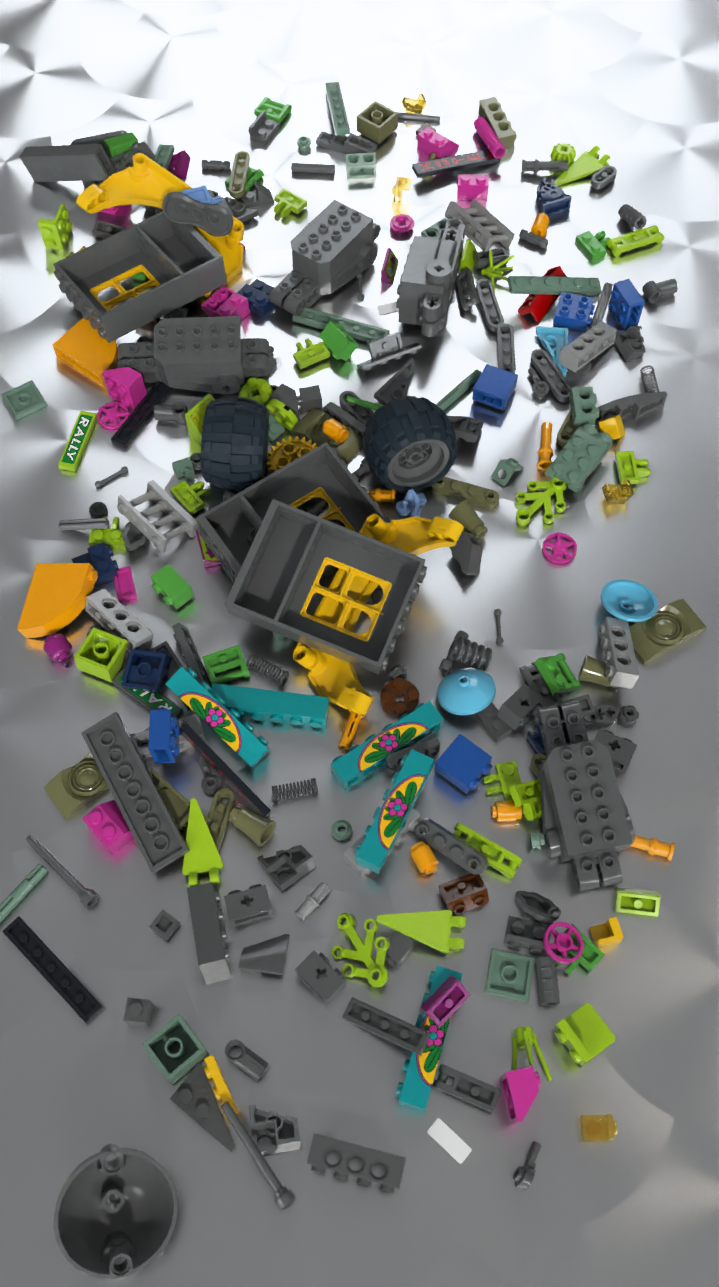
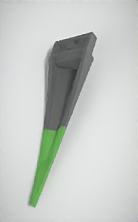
(464, 426)

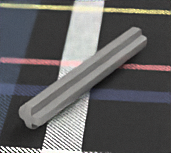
(602, 303)

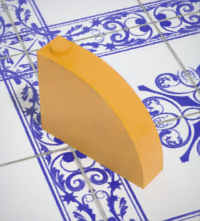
(87, 351)
(55, 597)

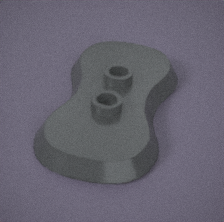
(209, 217)

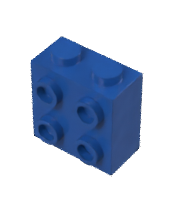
(626, 304)
(574, 312)
(494, 387)
(162, 736)
(463, 764)

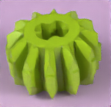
(563, 152)

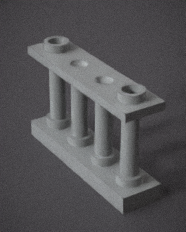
(481, 225)
(165, 503)

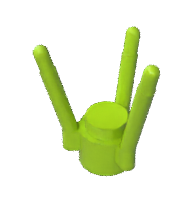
(526, 1039)

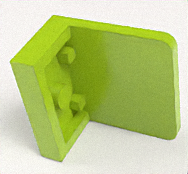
(56, 231)
(584, 1034)

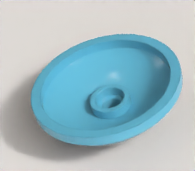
(629, 600)
(466, 691)

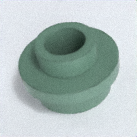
(303, 142)
(341, 835)
(538, 839)

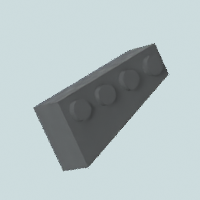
(208, 933)

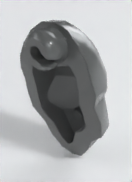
(133, 537)
(538, 906)

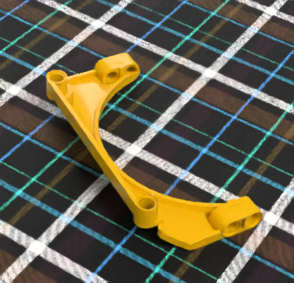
(148, 185)
(337, 677)

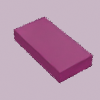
(125, 585)

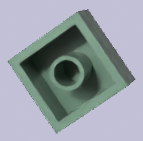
(175, 1049)

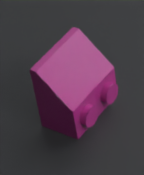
(431, 141)
(472, 187)
(109, 825)
(520, 1090)

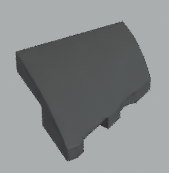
(630, 342)
(288, 865)
(265, 956)
(273, 1132)

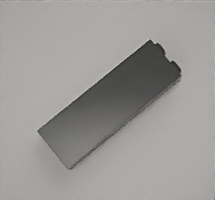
(67, 163)

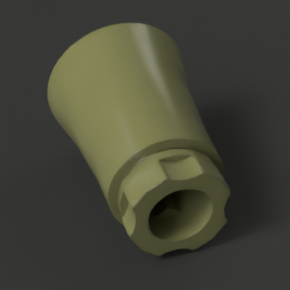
(469, 519)
(594, 671)
(252, 824)

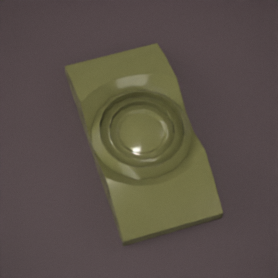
(312, 428)
(665, 630)
(76, 786)
(175, 802)

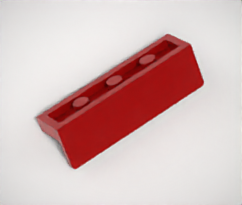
(540, 303)

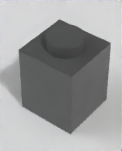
(310, 398)
(399, 948)
(138, 1012)

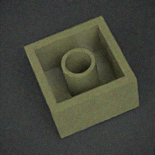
(377, 121)

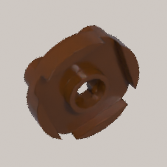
(399, 687)

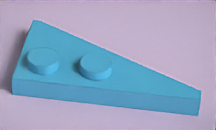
(553, 341)

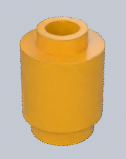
(540, 224)
(335, 430)
(506, 811)
(424, 857)

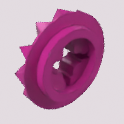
(402, 219)

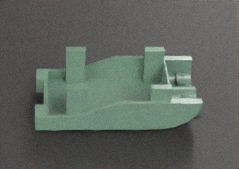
(580, 456)

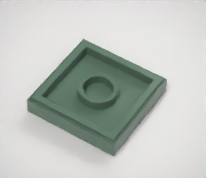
(24, 400)
(509, 975)

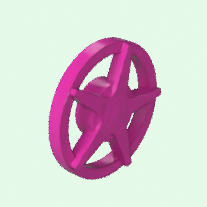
(112, 415)
(559, 548)
(563, 942)

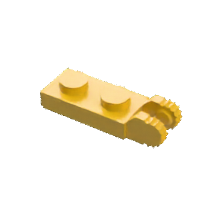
(221, 1089)

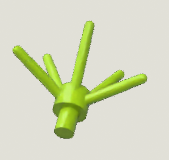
(494, 271)

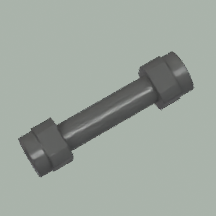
(447, 664)

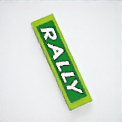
(77, 441)

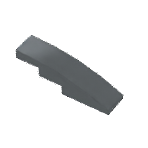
(345, 144)
(634, 404)

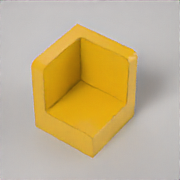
(613, 426)
(606, 933)

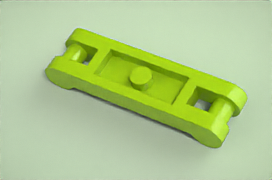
(635, 239)
(493, 852)

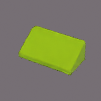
(467, 257)
(637, 901)

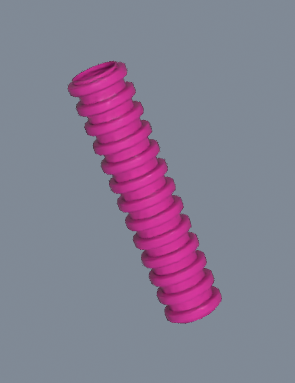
(489, 137)

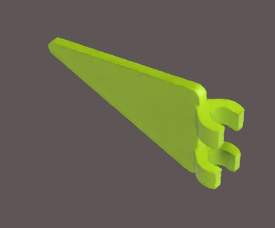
(583, 166)
(203, 851)
(427, 927)

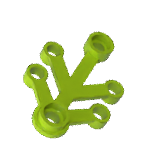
(541, 498)
(364, 951)

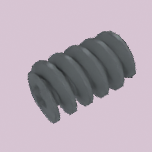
(471, 652)

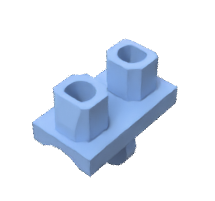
(411, 505)

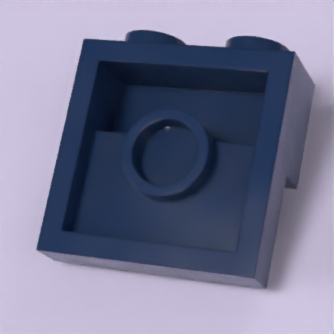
(257, 296)
(100, 558)
(146, 670)

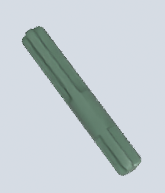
(459, 389)
(22, 890)

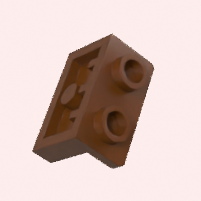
(464, 893)

